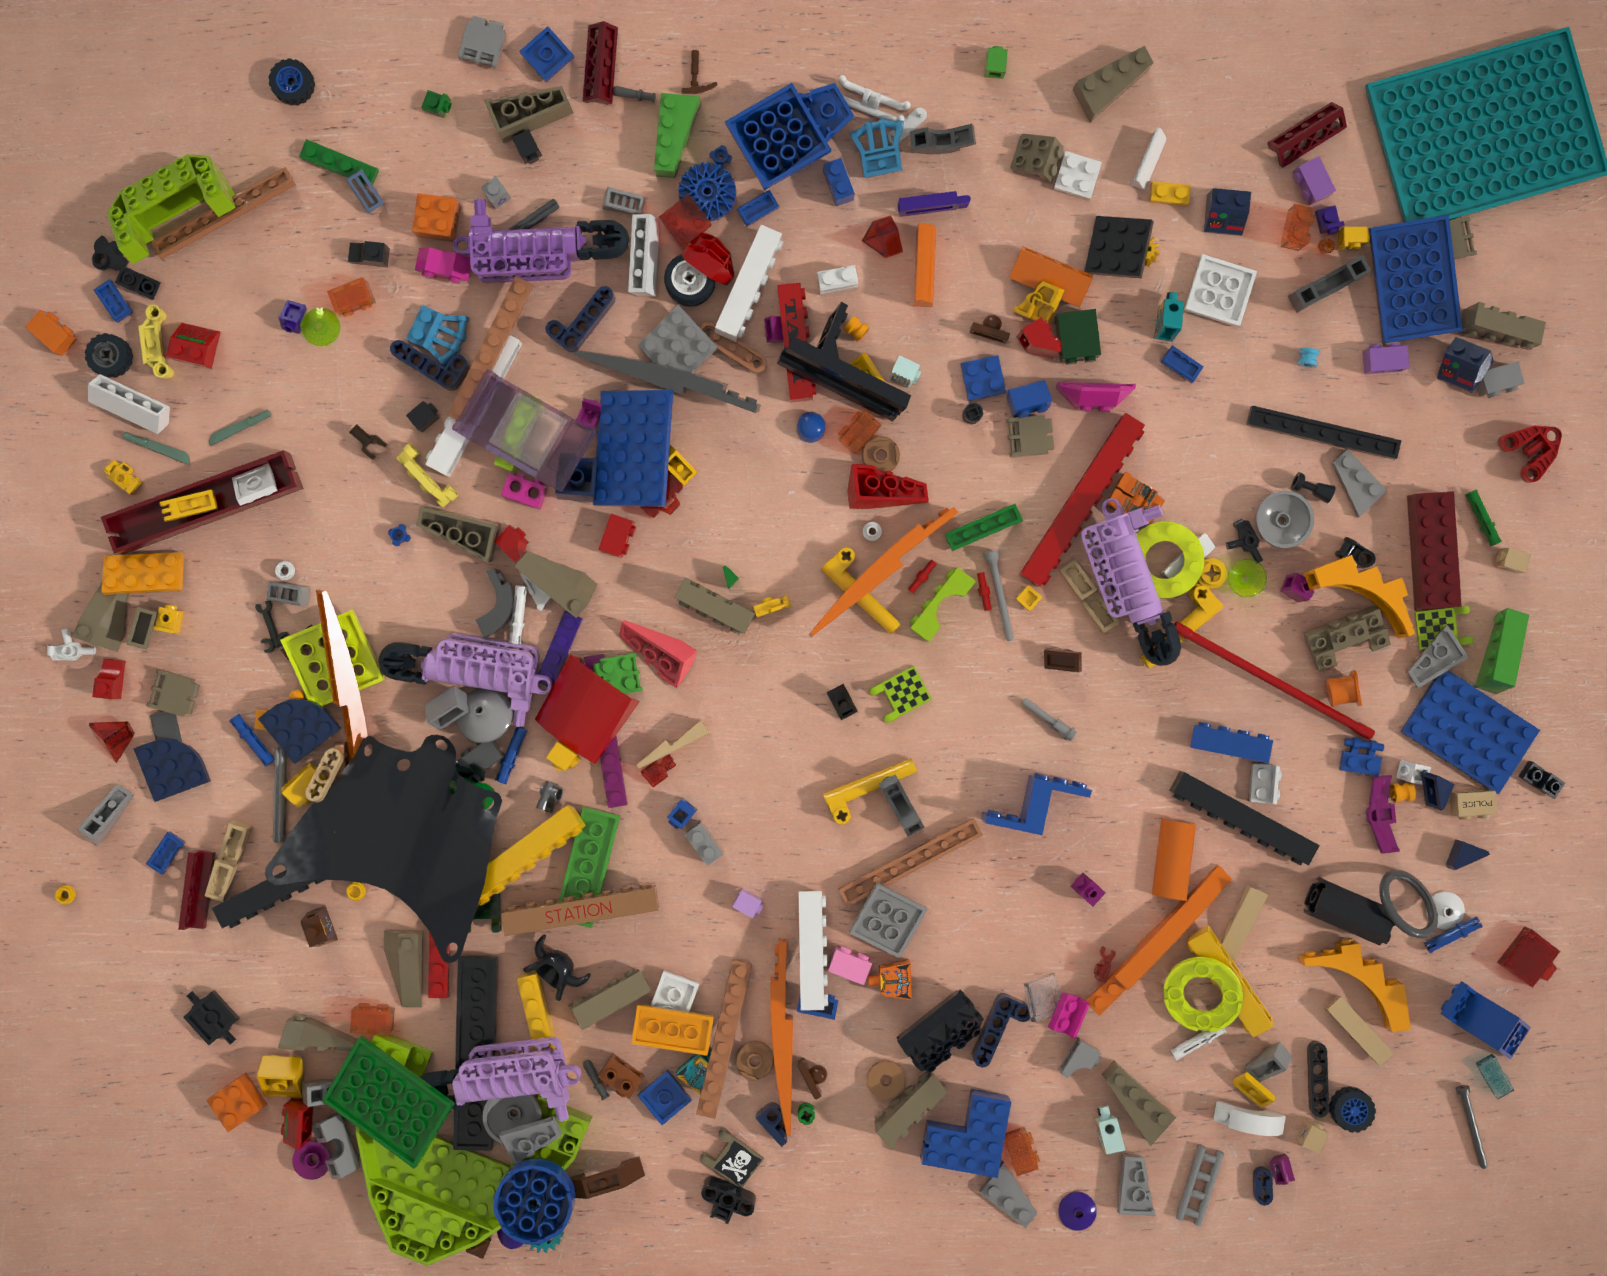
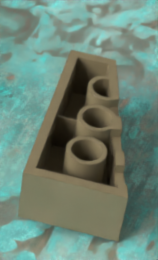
(1502, 326)
(714, 605)
(609, 999)
(1144, 1108)

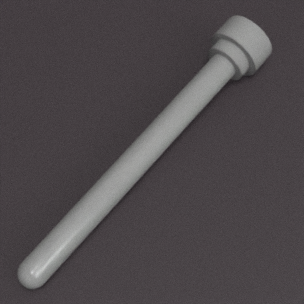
(992, 559)

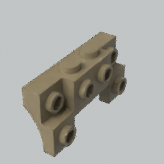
(1345, 632)

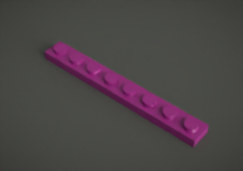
(610, 760)

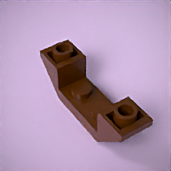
(609, 1180)

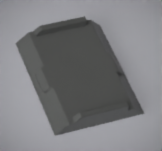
(165, 726)

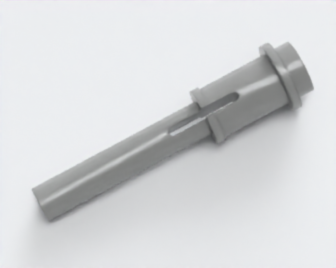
(1056, 724)

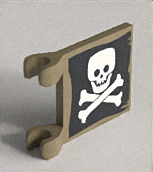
(735, 1161)

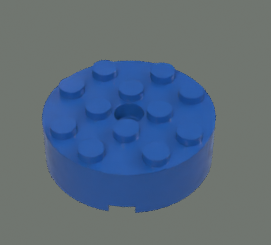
(529, 1221)

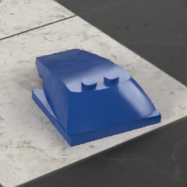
(789, 130)

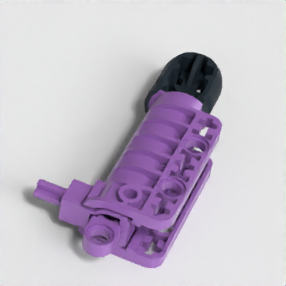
(540, 247)

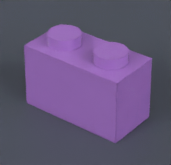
(1313, 181)
(1385, 359)

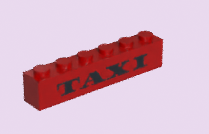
(793, 324)

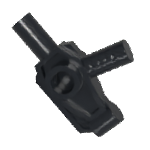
(1247, 539)

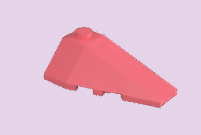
(667, 654)

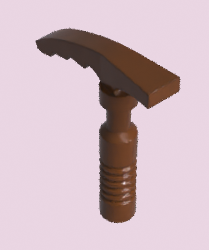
(695, 71)

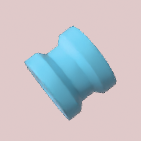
(1308, 357)

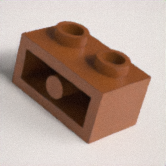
(620, 1076)

